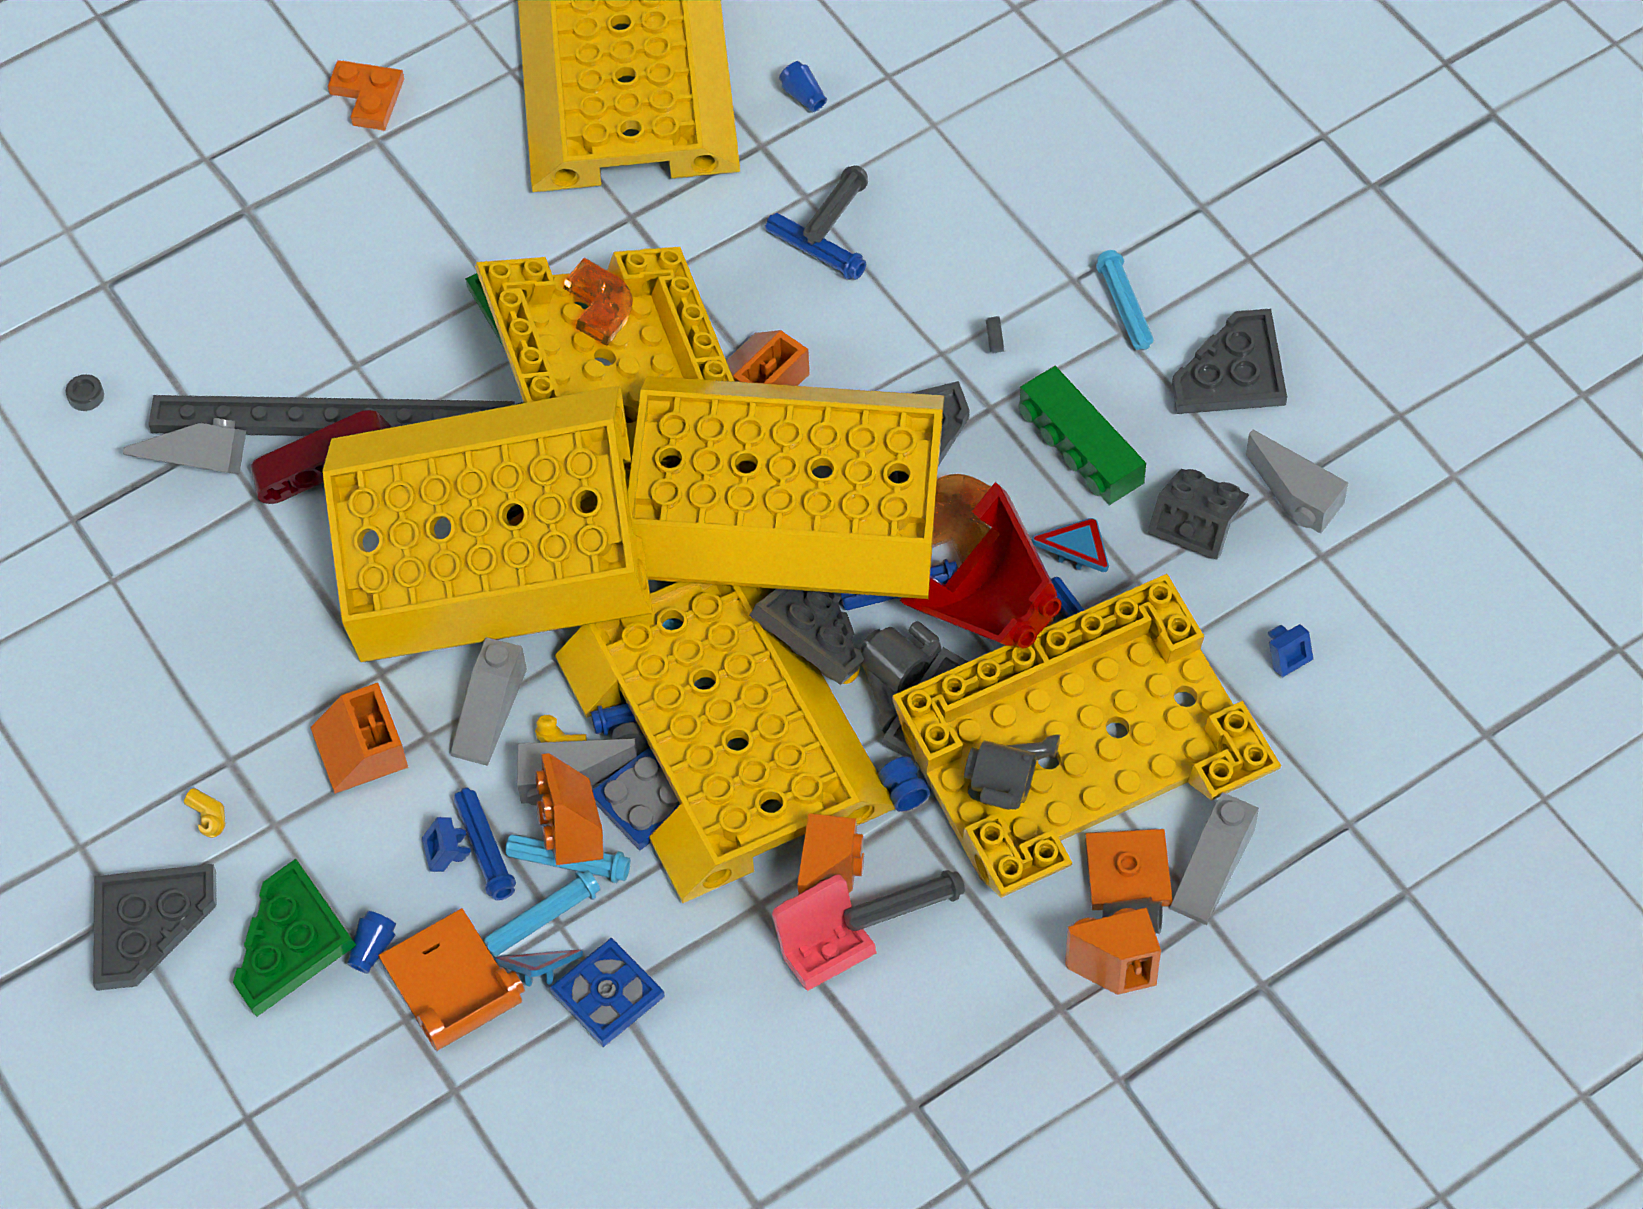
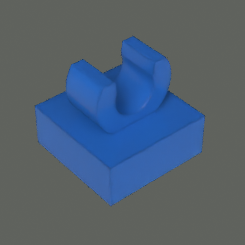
(1289, 648)
(442, 844)

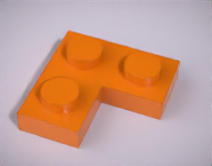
(372, 86)

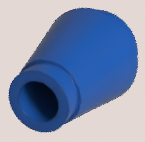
(802, 85)
(372, 938)

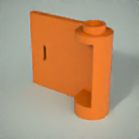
(451, 979)

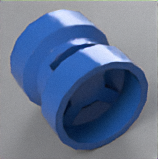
(905, 786)

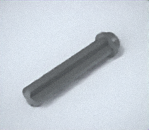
(852, 181)
(946, 887)

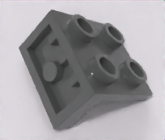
(1196, 512)

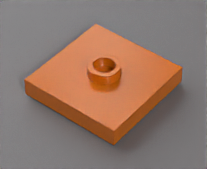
(1128, 866)

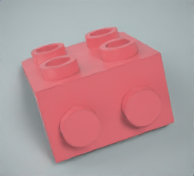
(816, 935)

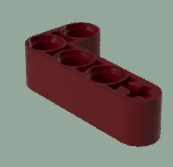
(301, 463)

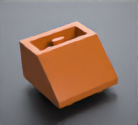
(770, 359)
(358, 739)
(569, 813)
(1115, 950)

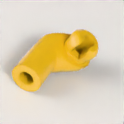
(549, 732)
(210, 810)

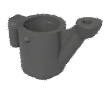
(896, 664)
(1006, 771)

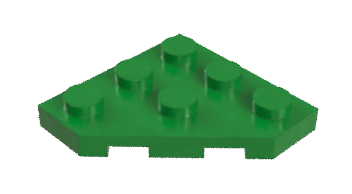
(288, 939)

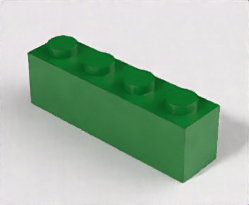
(1081, 435)

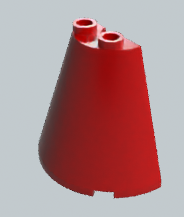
(1000, 585)

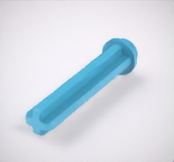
(1111, 266)
(534, 850)
(542, 913)

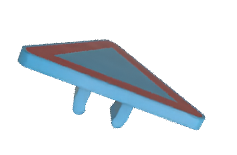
(1076, 542)
(538, 963)

